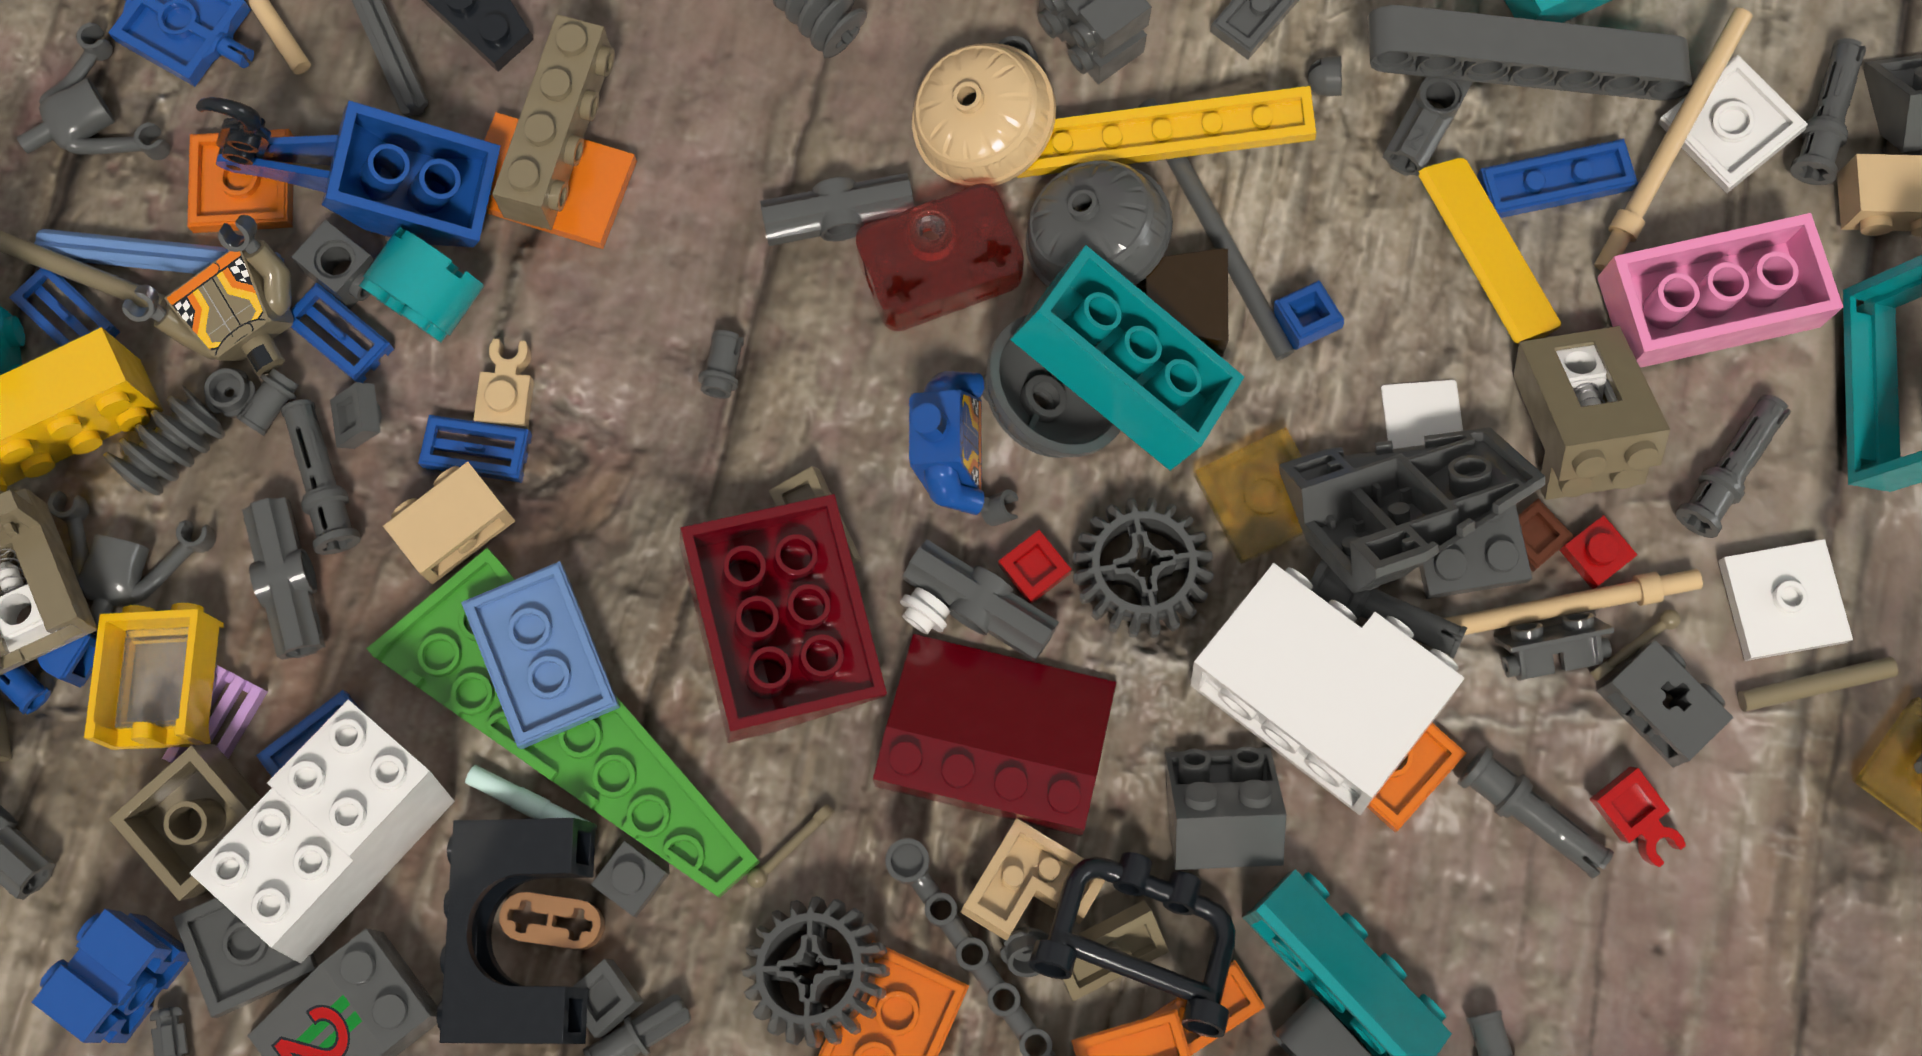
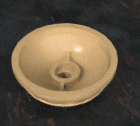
(999, 130)

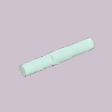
(515, 796)

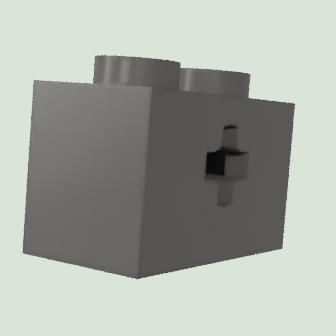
(1638, 695)

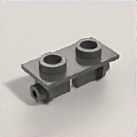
(1575, 639)

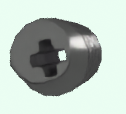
(825, 22)
(166, 444)

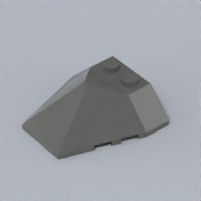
(1401, 506)

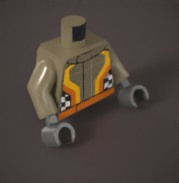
(229, 306)

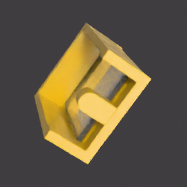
(153, 678)

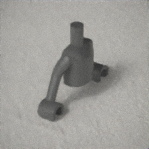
(77, 111)
(114, 566)

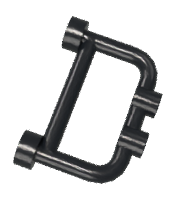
(1181, 896)

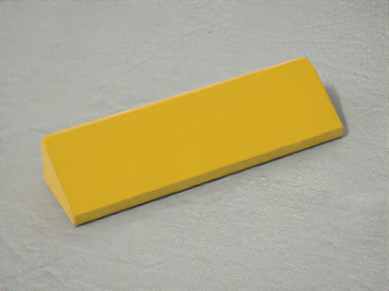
(1490, 250)

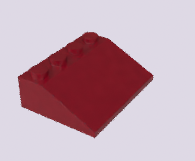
(780, 616)
(995, 735)

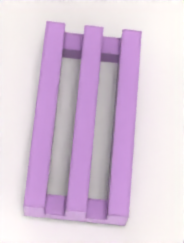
(241, 719)

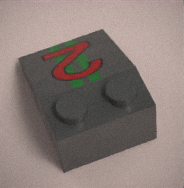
(351, 1005)

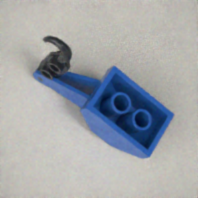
(381, 169)

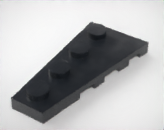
(487, 26)

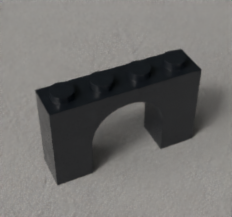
(487, 865)

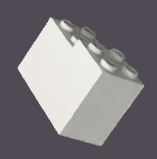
(1321, 687)
(323, 833)

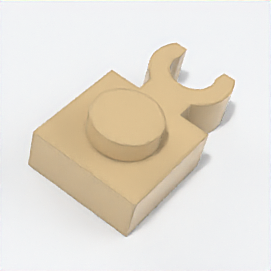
(505, 395)

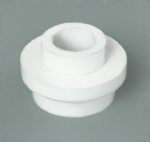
(924, 611)

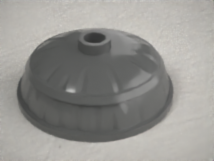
(1124, 224)
(1064, 421)

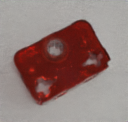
(942, 272)

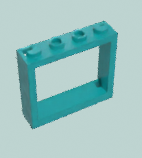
(1873, 379)

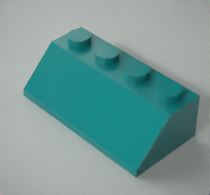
(1345, 972)

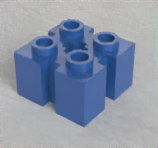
(111, 977)

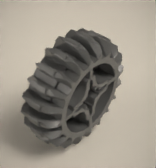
(1164, 562)
(815, 993)

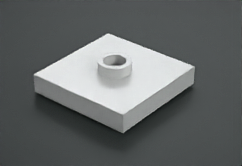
(1738, 126)
(1785, 600)

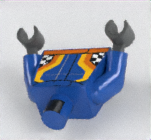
(948, 446)

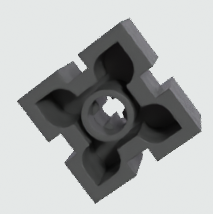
(1100, 32)

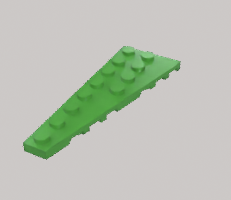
(602, 762)

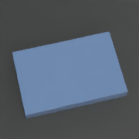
(540, 655)

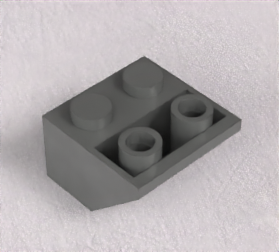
(1224, 808)

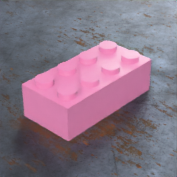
(1721, 290)

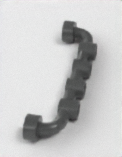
(909, 864)

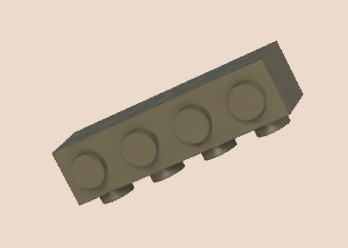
(554, 122)

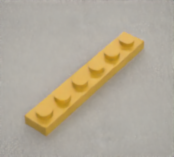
(1180, 130)

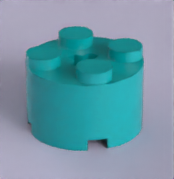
(421, 284)

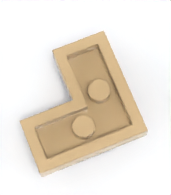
(1024, 868)

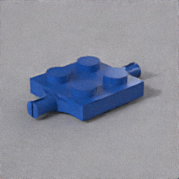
(183, 34)

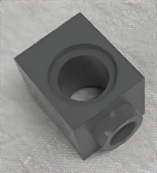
(324, 252)

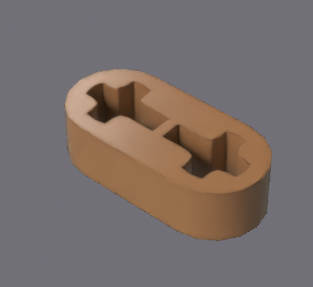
(551, 934)

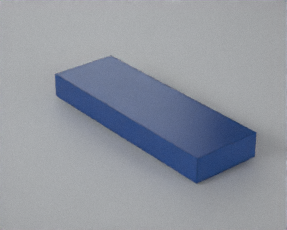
(1559, 178)

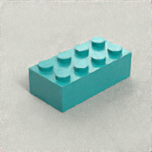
(1128, 358)

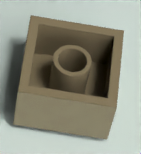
(185, 815)

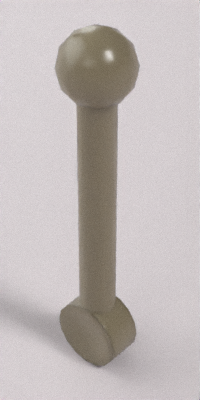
(1668, 620)
(758, 876)

